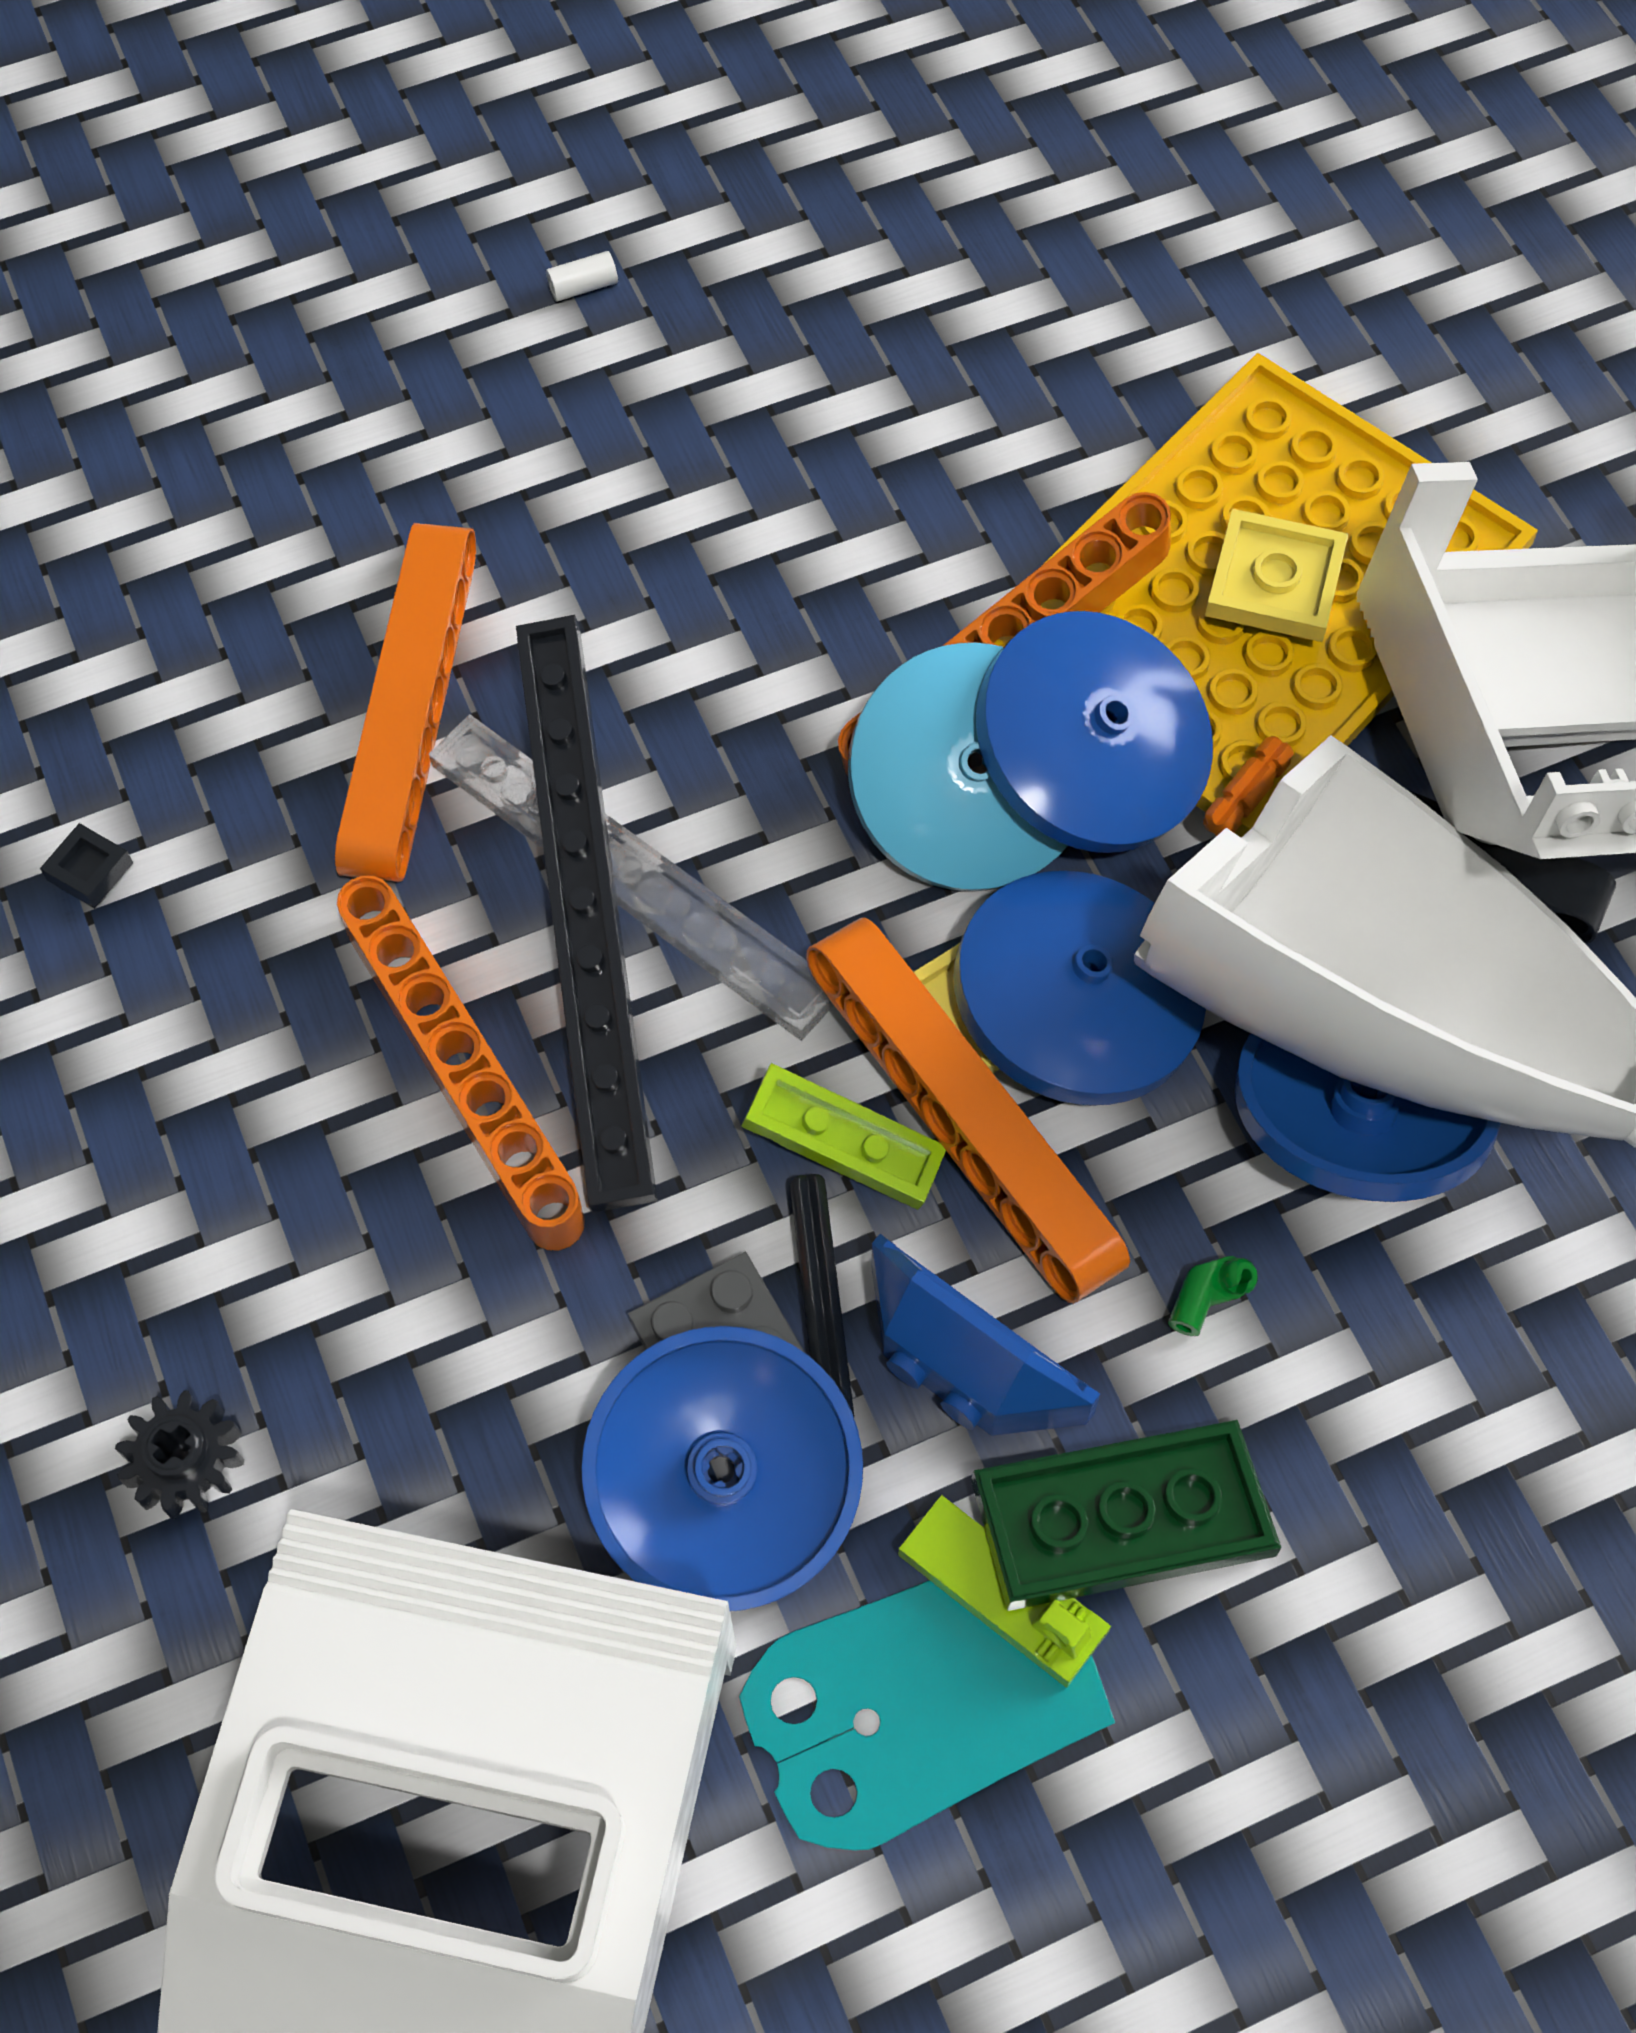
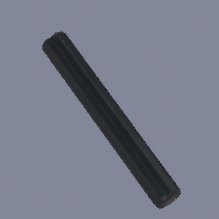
(820, 1279)

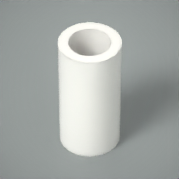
(582, 276)

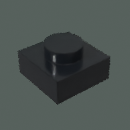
(86, 865)

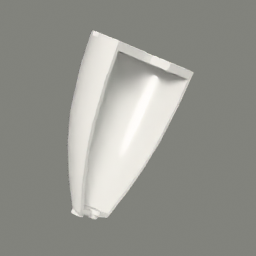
(1397, 957)

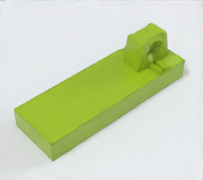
(844, 1136)
(957, 1558)

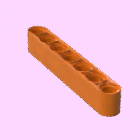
(1068, 580)
(406, 703)
(469, 1083)
(968, 1110)

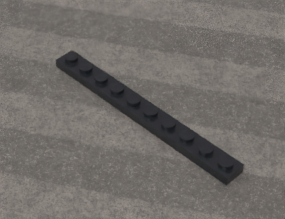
(585, 917)

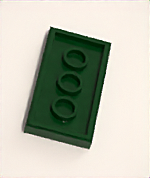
(1124, 1514)

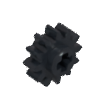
(172, 1478)

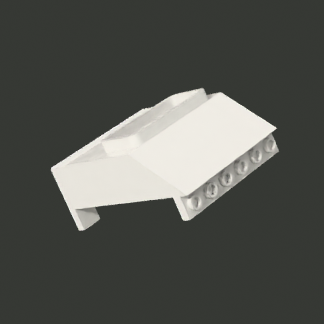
(1502, 657)
(466, 1688)

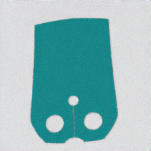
(950, 1706)

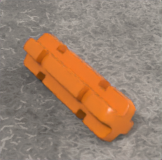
(1248, 786)

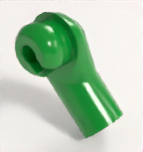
(1209, 1286)

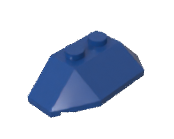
(967, 1355)

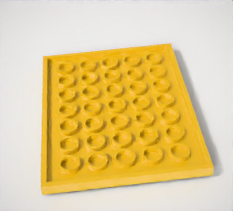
(1300, 458)

